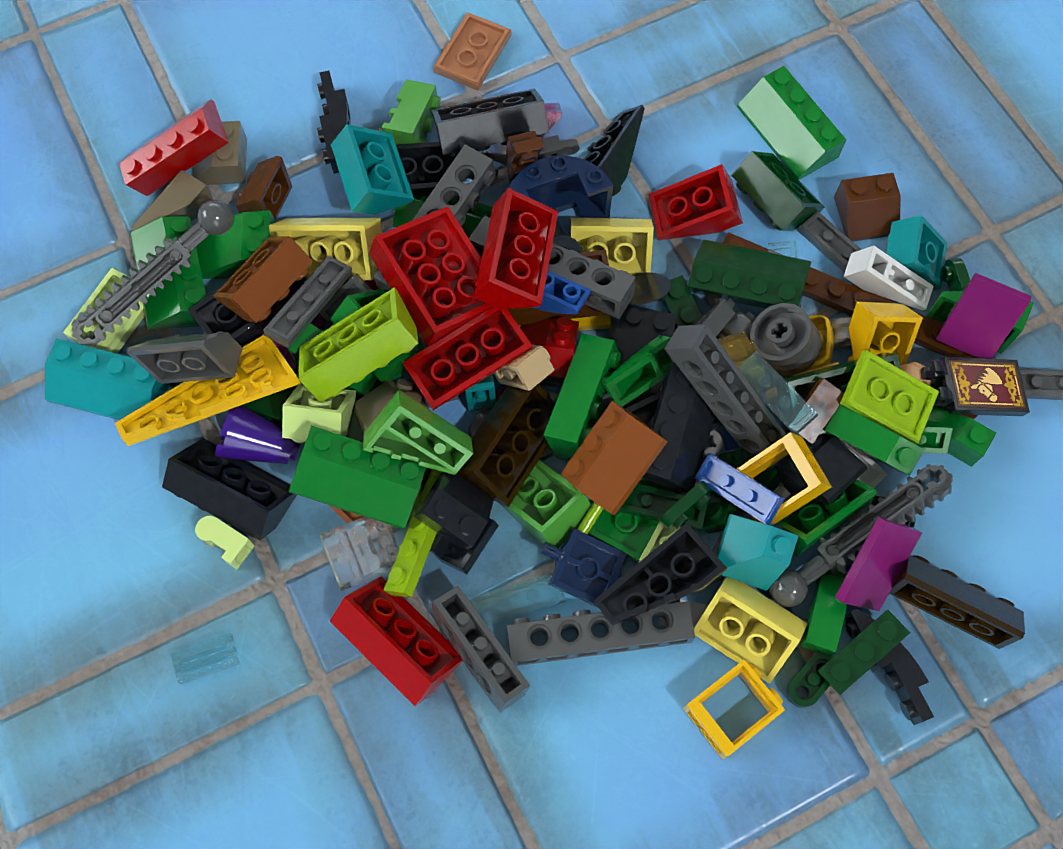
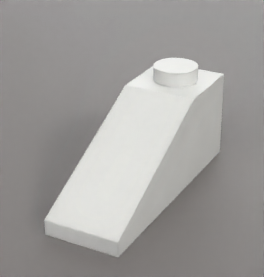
(886, 277)

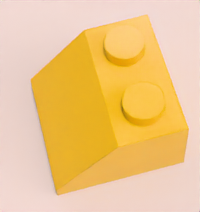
(883, 329)

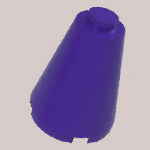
(254, 438)

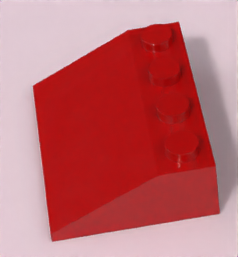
(432, 271)

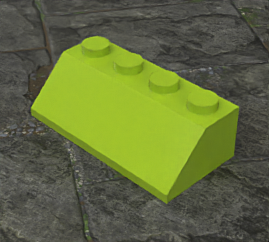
(357, 346)

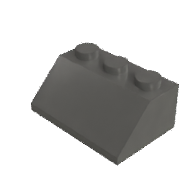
(189, 357)

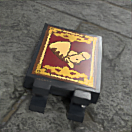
(978, 386)

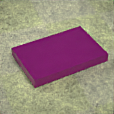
(983, 317)
(878, 564)

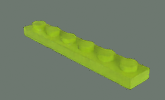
(412, 551)

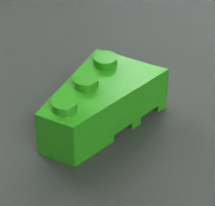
(414, 113)
(417, 434)

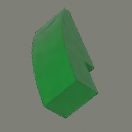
(639, 371)
(825, 615)

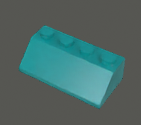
(97, 380)

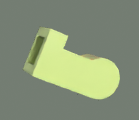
(217, 533)

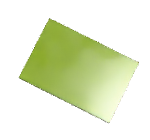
(889, 396)

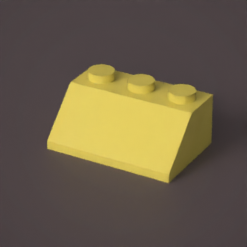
(625, 241)
(750, 627)

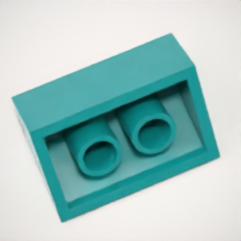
(371, 170)

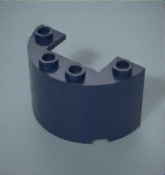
(565, 184)

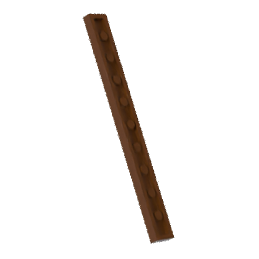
(844, 297)

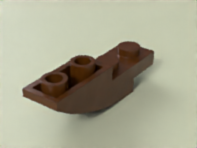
(521, 152)

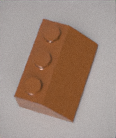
(264, 278)
(613, 458)

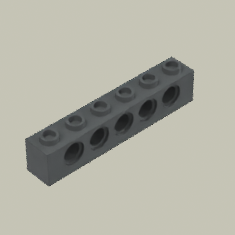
(466, 165)
(609, 287)
(724, 388)
(524, 652)

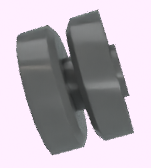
(786, 338)

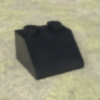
(834, 459)
(455, 510)

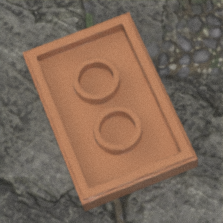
(472, 51)

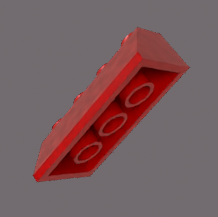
(174, 150)
(516, 252)
(467, 356)
(396, 640)

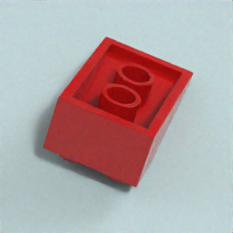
(696, 205)
(558, 338)

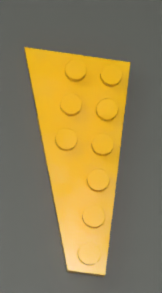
(258, 374)

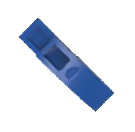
(563, 295)

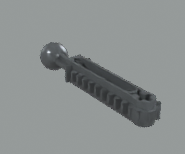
(213, 218)
(844, 546)

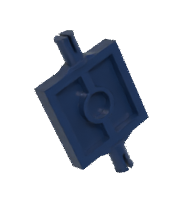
(584, 566)

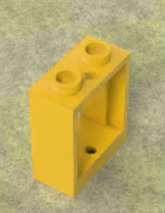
(806, 464)
(709, 728)

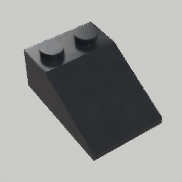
(639, 327)

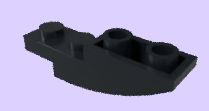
(335, 116)
(901, 671)

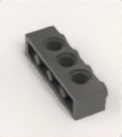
(479, 649)

